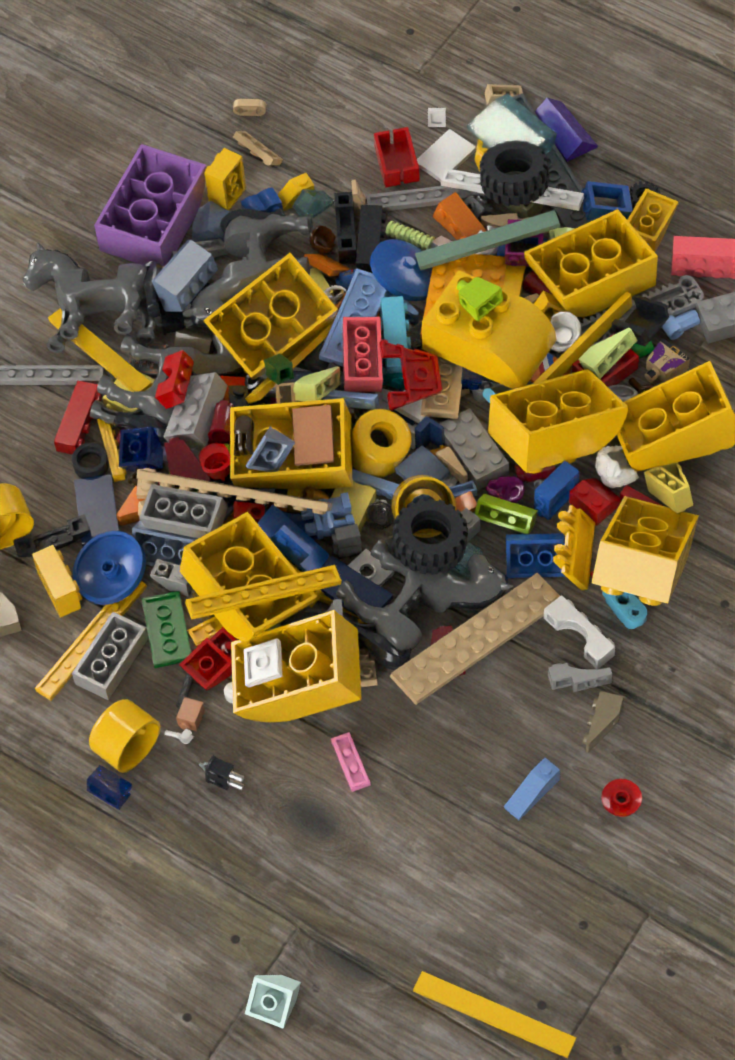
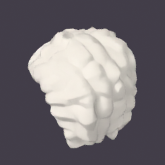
(614, 467)

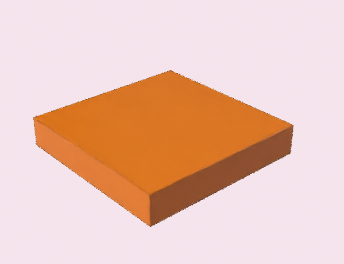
(326, 264)

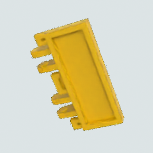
(576, 554)

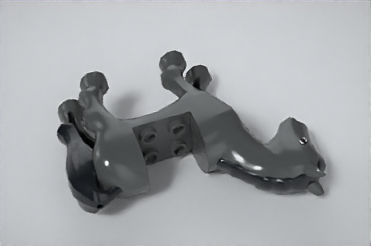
(248, 236)
(80, 297)
(151, 411)
(392, 632)

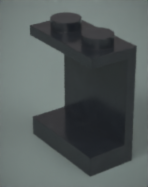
(644, 320)

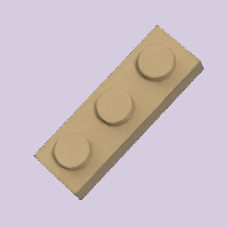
(257, 148)

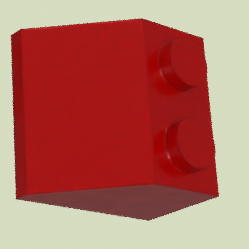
(594, 499)

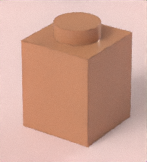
(190, 714)

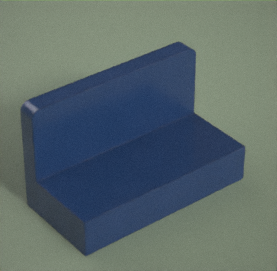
(427, 432)

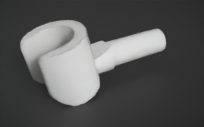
(185, 737)

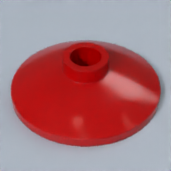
(625, 790)

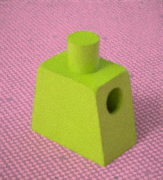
(479, 297)

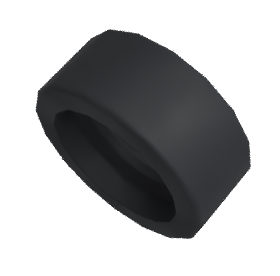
(87, 449)

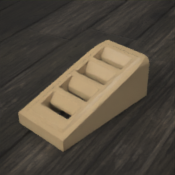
(495, 91)
(358, 198)
(449, 459)

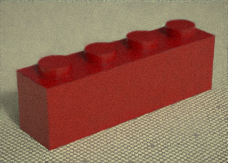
(76, 418)

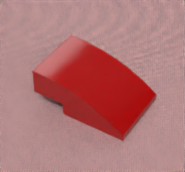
(211, 660)

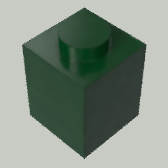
(279, 369)

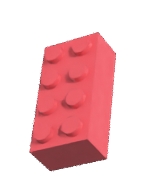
(703, 257)
(362, 354)

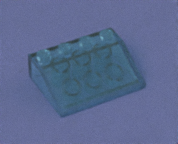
(511, 121)

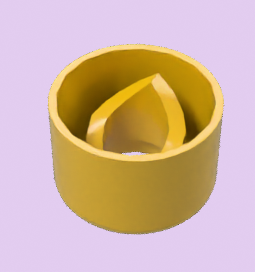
(378, 460)
(417, 486)
(14, 515)
(124, 735)

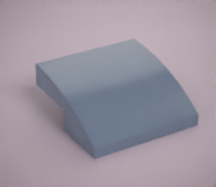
(422, 463)

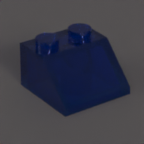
(140, 449)

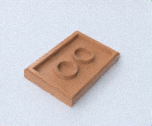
(313, 435)

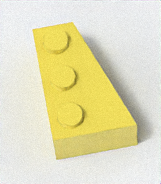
(669, 486)

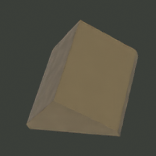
(194, 339)

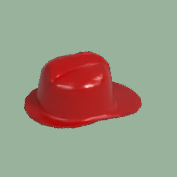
(215, 461)

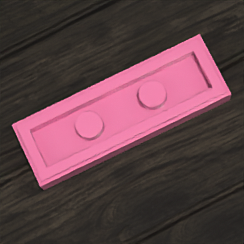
(350, 762)

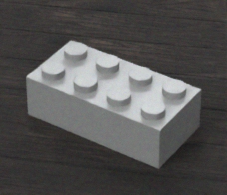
(717, 317)
(194, 416)
(475, 449)
(182, 511)
(110, 655)

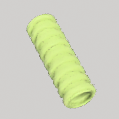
(409, 235)

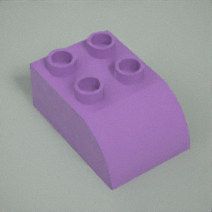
(151, 207)

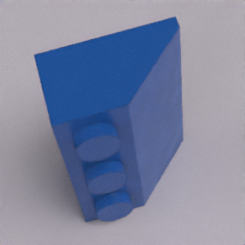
(532, 554)

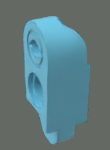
(625, 611)

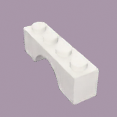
(564, 615)

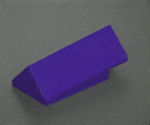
(571, 136)

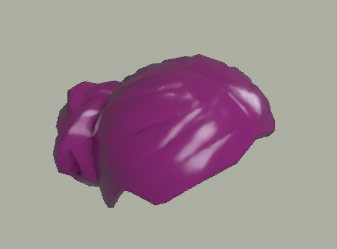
(506, 488)

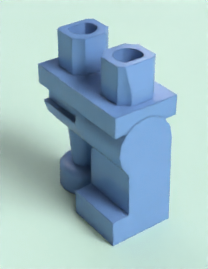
(324, 524)

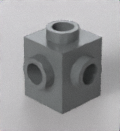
(478, 206)

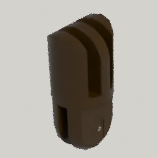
(243, 436)

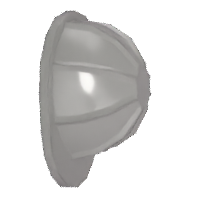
(623, 392)

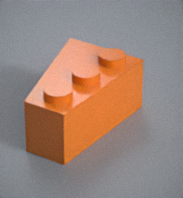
(457, 217)

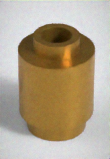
(313, 493)

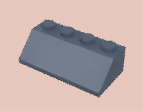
(184, 276)
(160, 544)

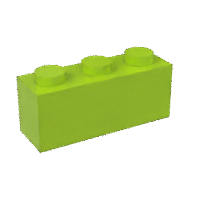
(506, 513)

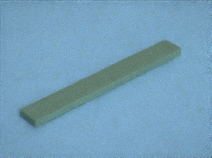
(487, 240)

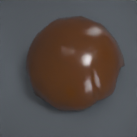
(322, 239)

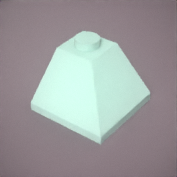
(272, 998)

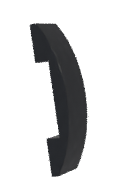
(59, 537)

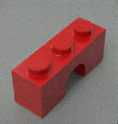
(178, 369)

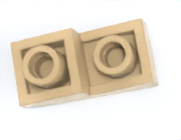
(367, 668)

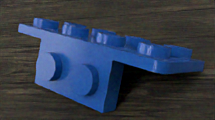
(292, 540)

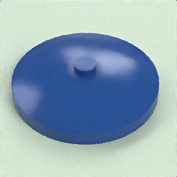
(398, 270)
(109, 567)

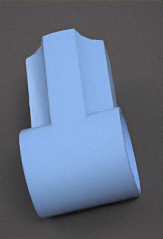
(675, 326)

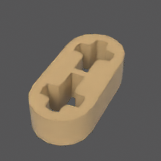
(249, 107)

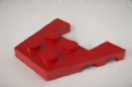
(419, 372)

